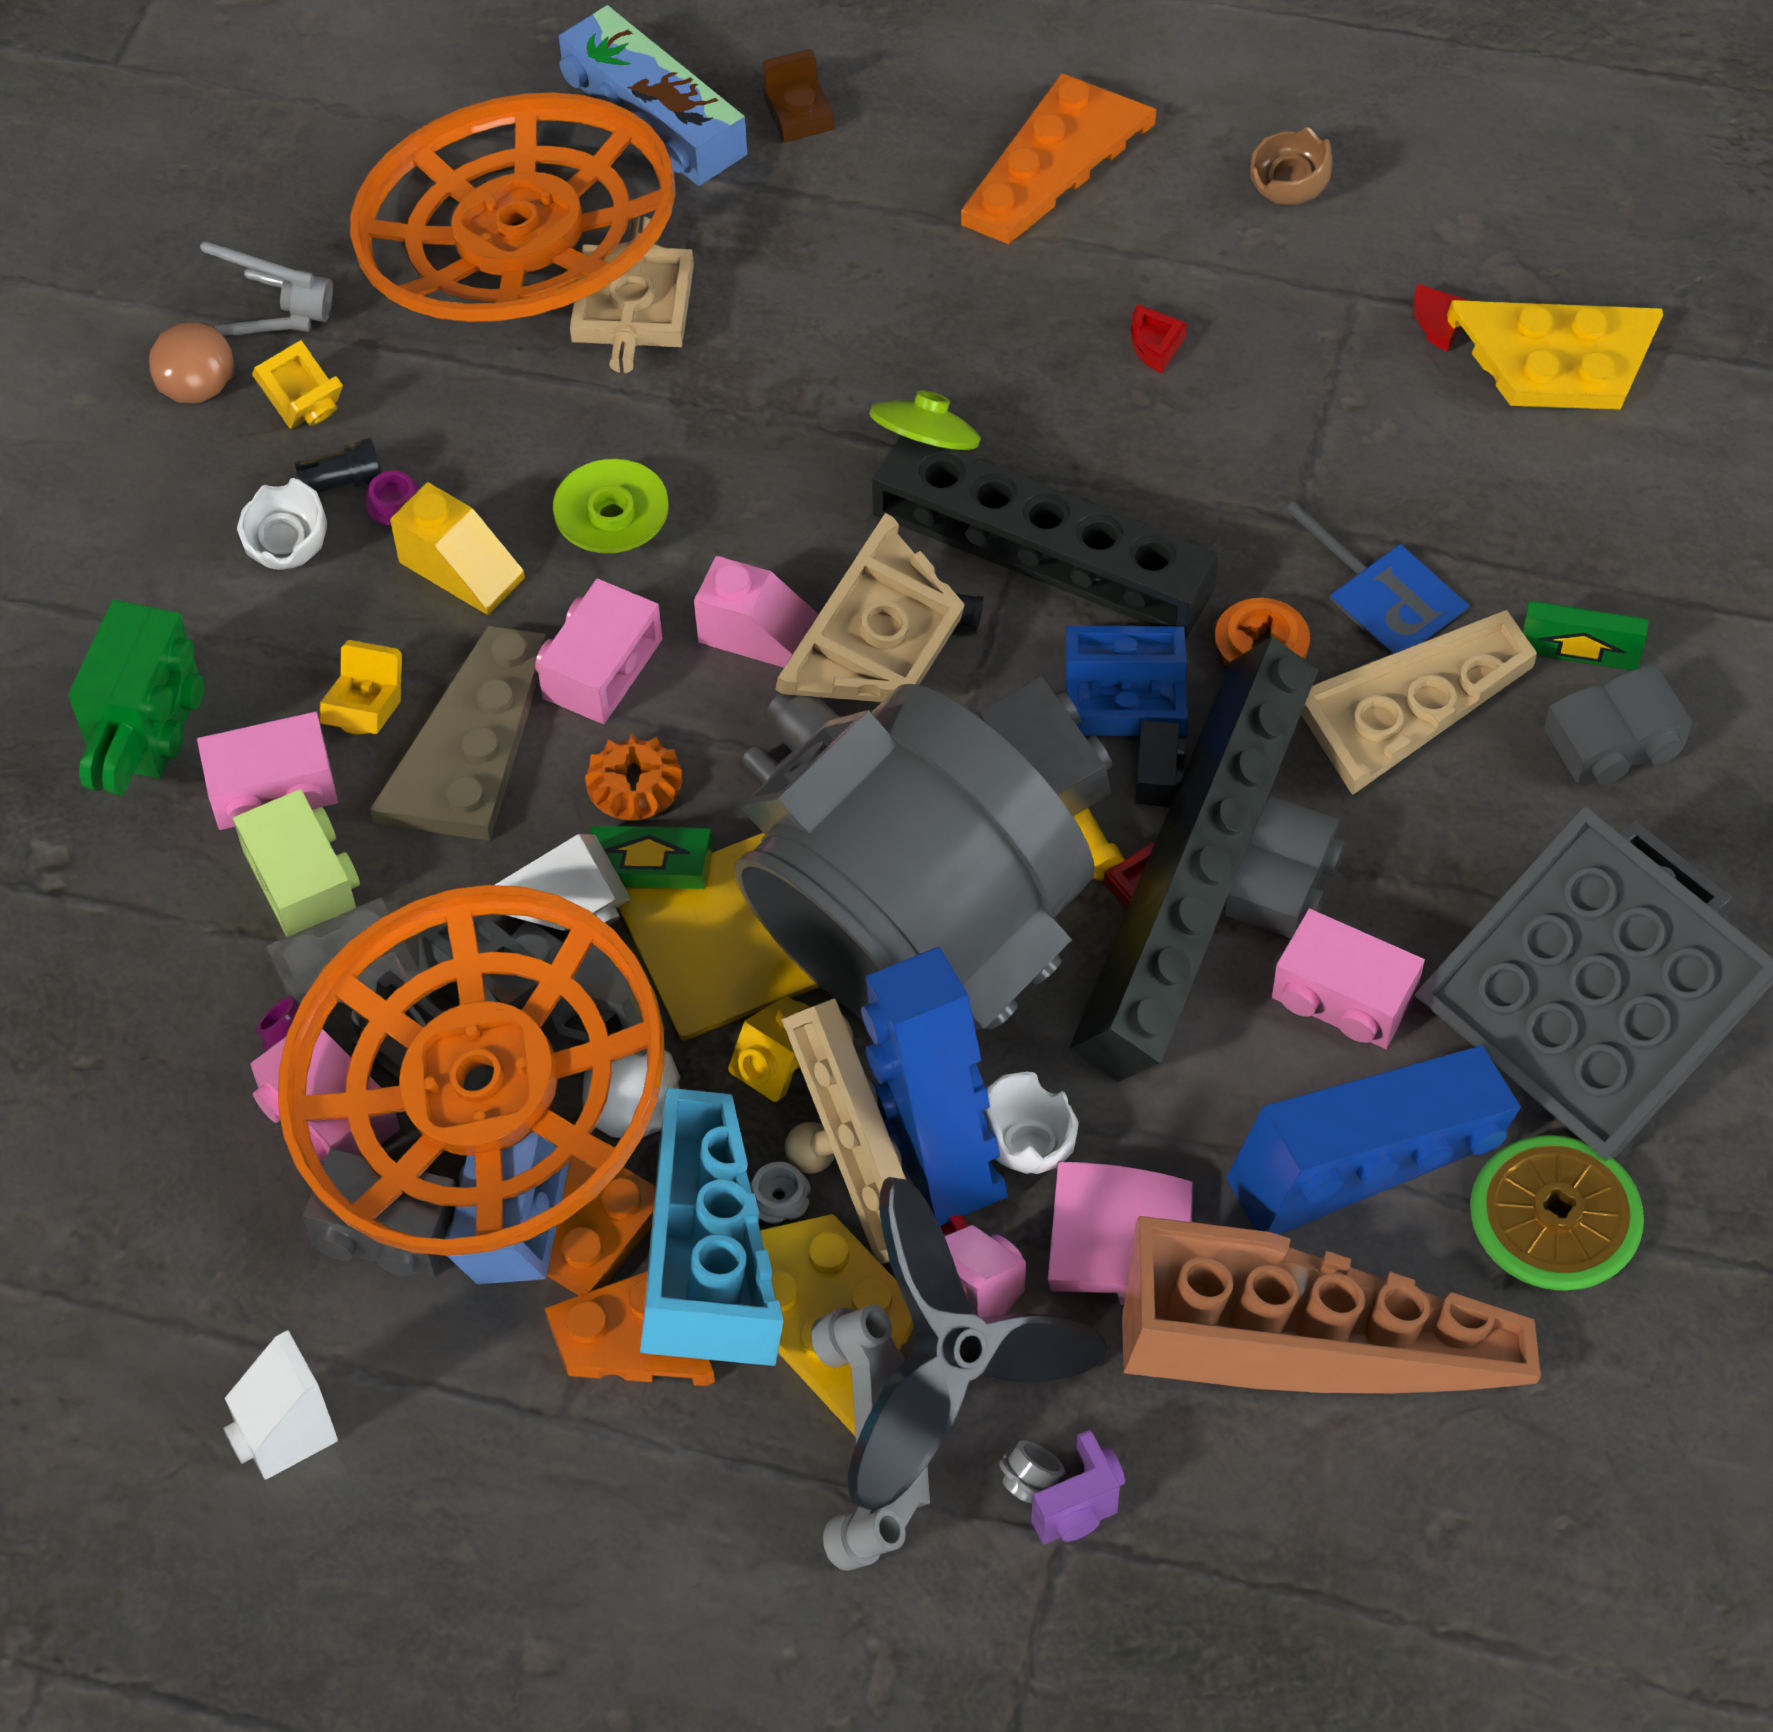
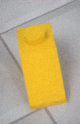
(454, 549)

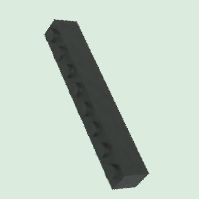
(1194, 862)

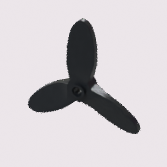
(949, 1351)

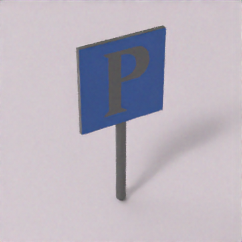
(1394, 597)

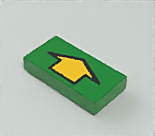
(1585, 635)
(658, 855)

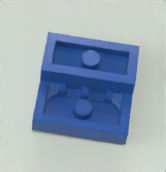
(1126, 677)

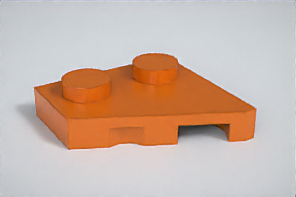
(603, 1334)

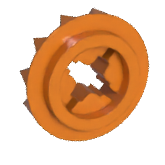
(1253, 617)
(656, 786)

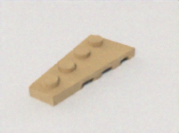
(1404, 700)

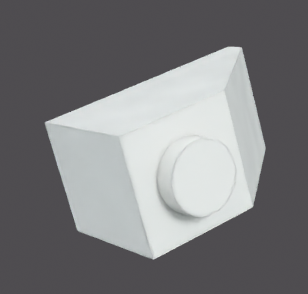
(578, 873)
(278, 1410)

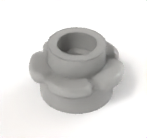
(780, 1178)
(1030, 1470)

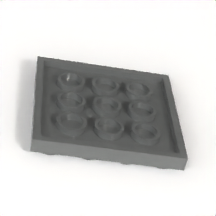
(1598, 983)

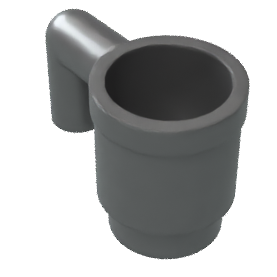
(794, 723)

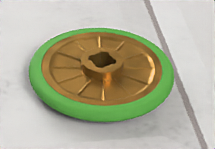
(1535, 1244)

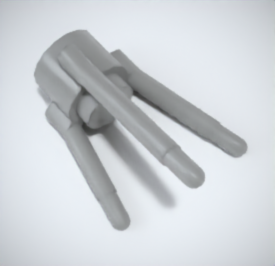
(302, 294)

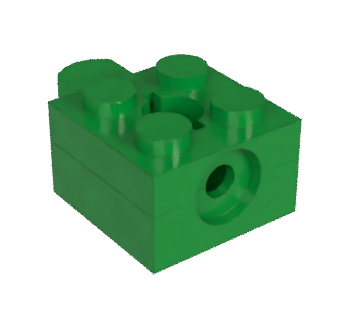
(134, 695)

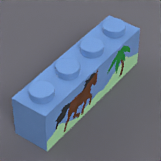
(628, 69)

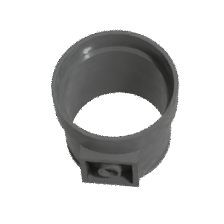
(910, 840)

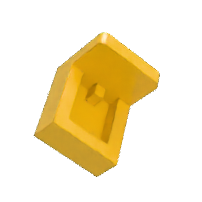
(298, 386)
(365, 690)
(764, 1052)

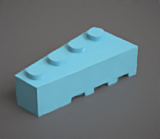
(706, 1255)

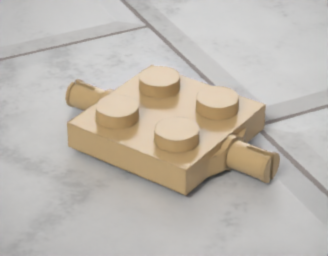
(639, 307)

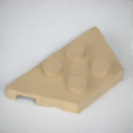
(876, 626)

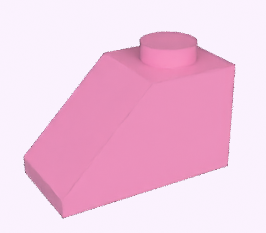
(750, 612)
(988, 1270)

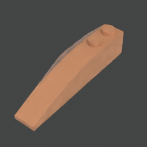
(1275, 1318)

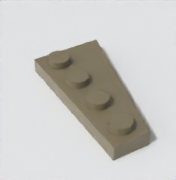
(467, 748)

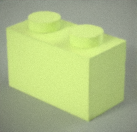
(296, 863)

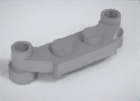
(865, 1344)

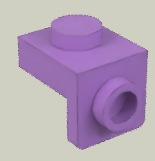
(1079, 1503)

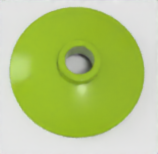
(926, 421)
(609, 489)

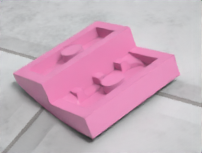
(1098, 1218)

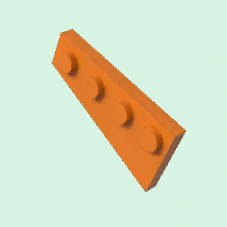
(1051, 153)

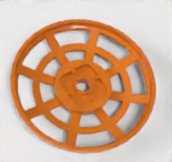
(539, 204)
(454, 1044)

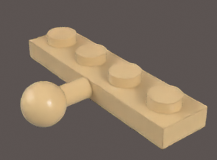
(849, 1116)

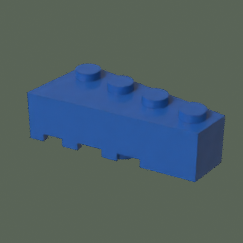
(931, 1083)
(1368, 1137)

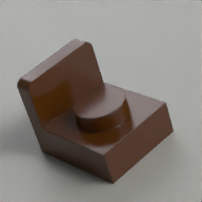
(796, 96)

